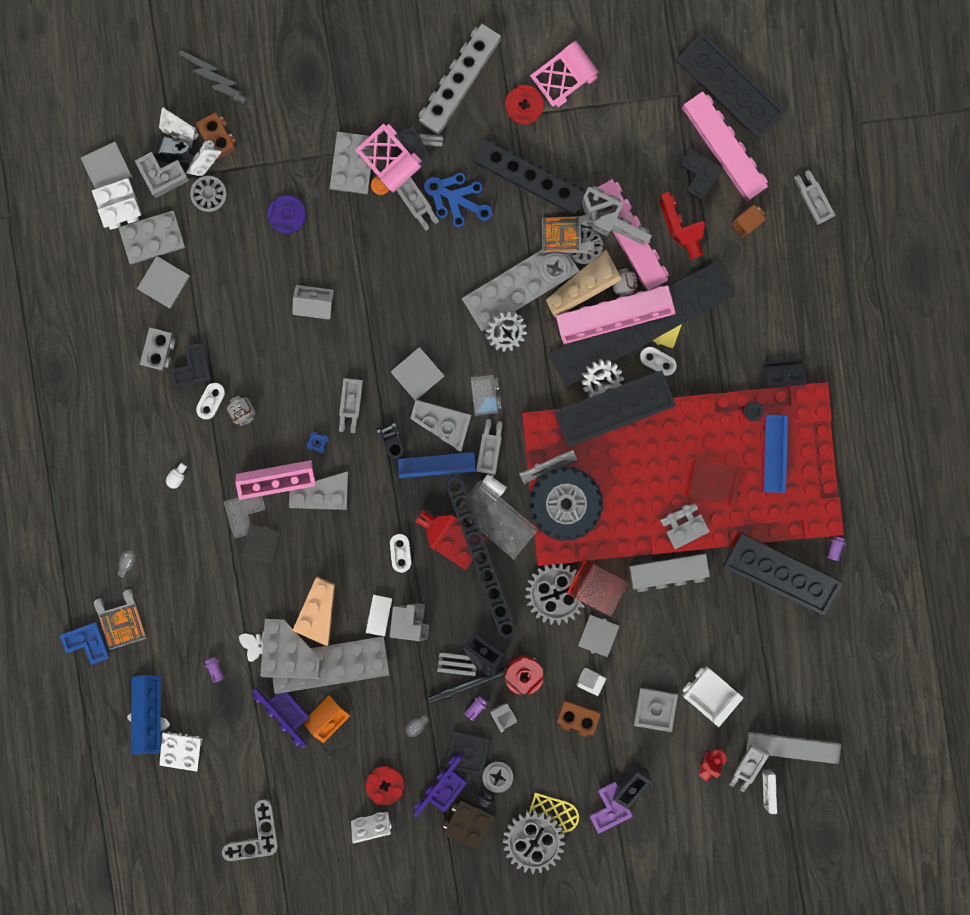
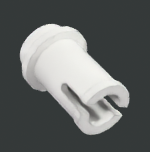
(494, 485)

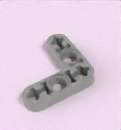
(259, 842)

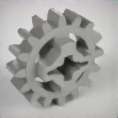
(509, 321)

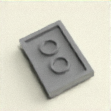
(349, 169)
(152, 237)

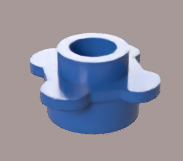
(322, 441)

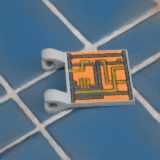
(564, 235)
(121, 624)

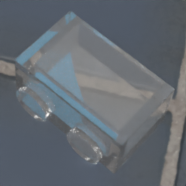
(485, 395)

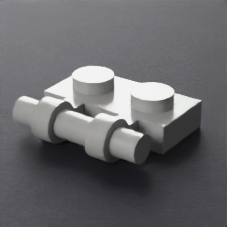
(687, 531)

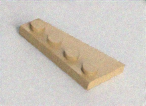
(585, 284)

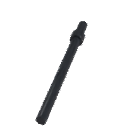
(448, 693)

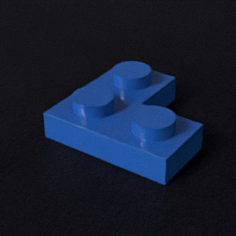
(89, 638)

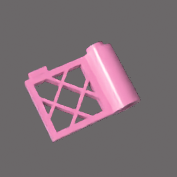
(577, 63)
(400, 168)

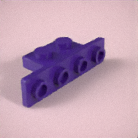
(286, 711)
(446, 789)

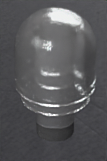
(126, 562)
(416, 726)

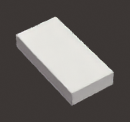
(379, 615)

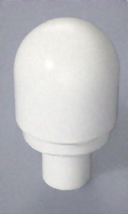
(176, 476)

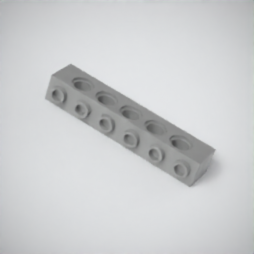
(479, 35)

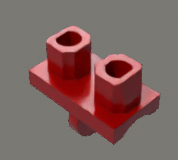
(712, 764)

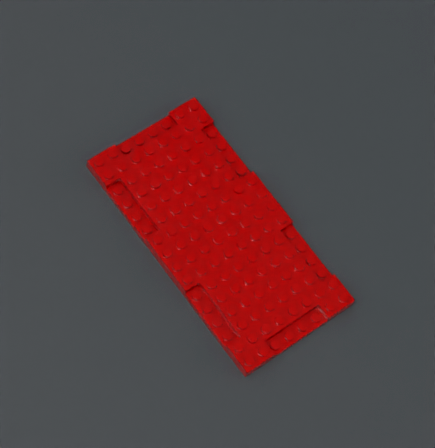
(650, 462)

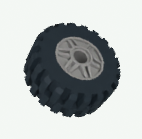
(584, 508)

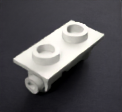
(204, 159)

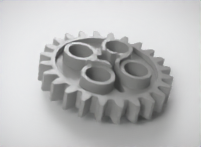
(550, 577)
(519, 833)

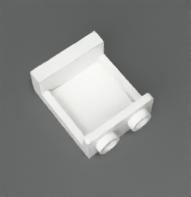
(711, 695)

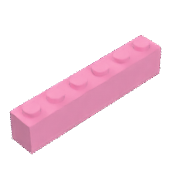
(725, 146)
(641, 258)
(615, 314)

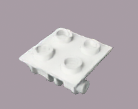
(177, 127)
(180, 751)
(370, 827)

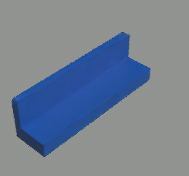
(775, 453)
(436, 465)
(145, 714)

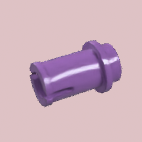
(836, 547)
(214, 669)
(474, 710)

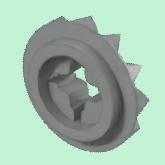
(563, 264)
(489, 780)

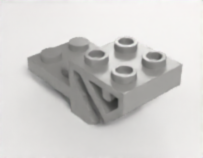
(597, 202)

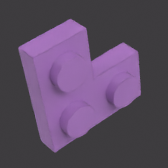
(612, 813)

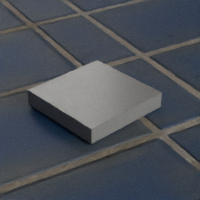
(106, 166)
(163, 282)
(417, 374)
(655, 709)

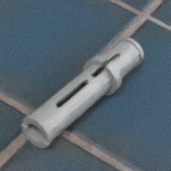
(539, 470)

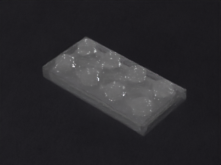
(499, 520)

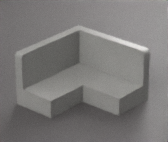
(161, 179)

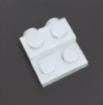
(117, 204)

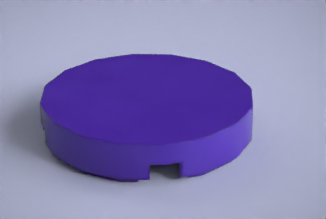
(286, 214)

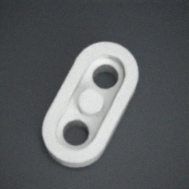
(658, 360)
(209, 400)
(400, 553)

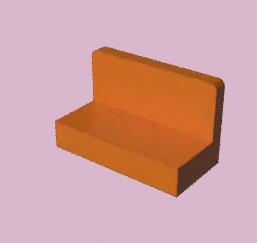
(326, 719)

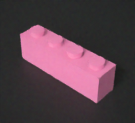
(275, 480)

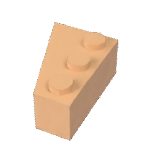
(317, 612)

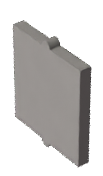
(598, 635)

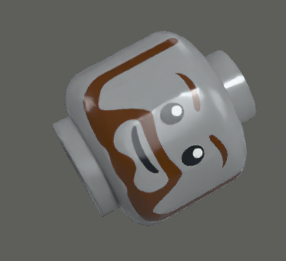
(627, 285)
(241, 410)

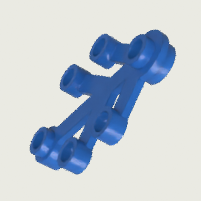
(454, 197)

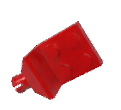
(687, 236)
(447, 537)

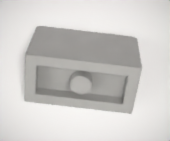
(312, 302)

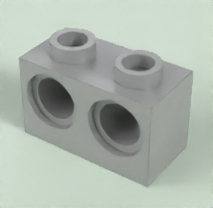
(152, 348)

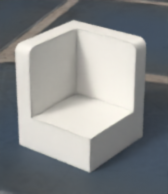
(591, 681)

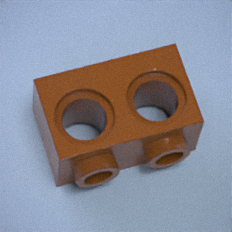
(217, 135)
(749, 220)
(580, 712)

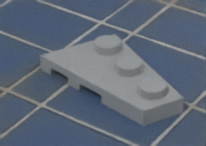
(442, 421)
(327, 494)

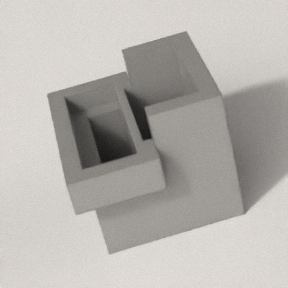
(408, 622)

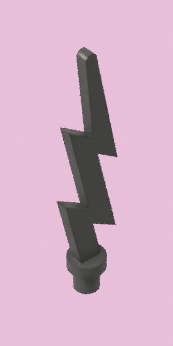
(223, 83)

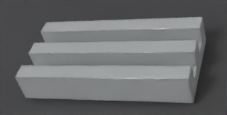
(455, 671)

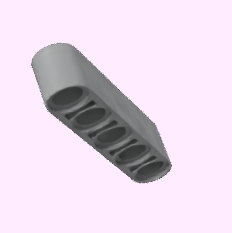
(796, 747)

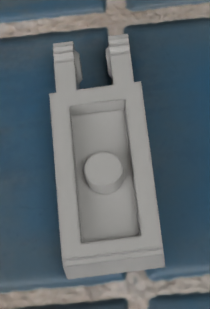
(815, 198)
(416, 202)
(350, 402)
(489, 449)
(749, 766)

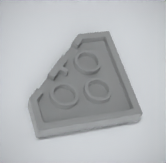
(286, 653)

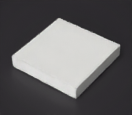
(769, 791)

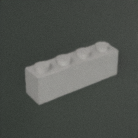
(669, 571)

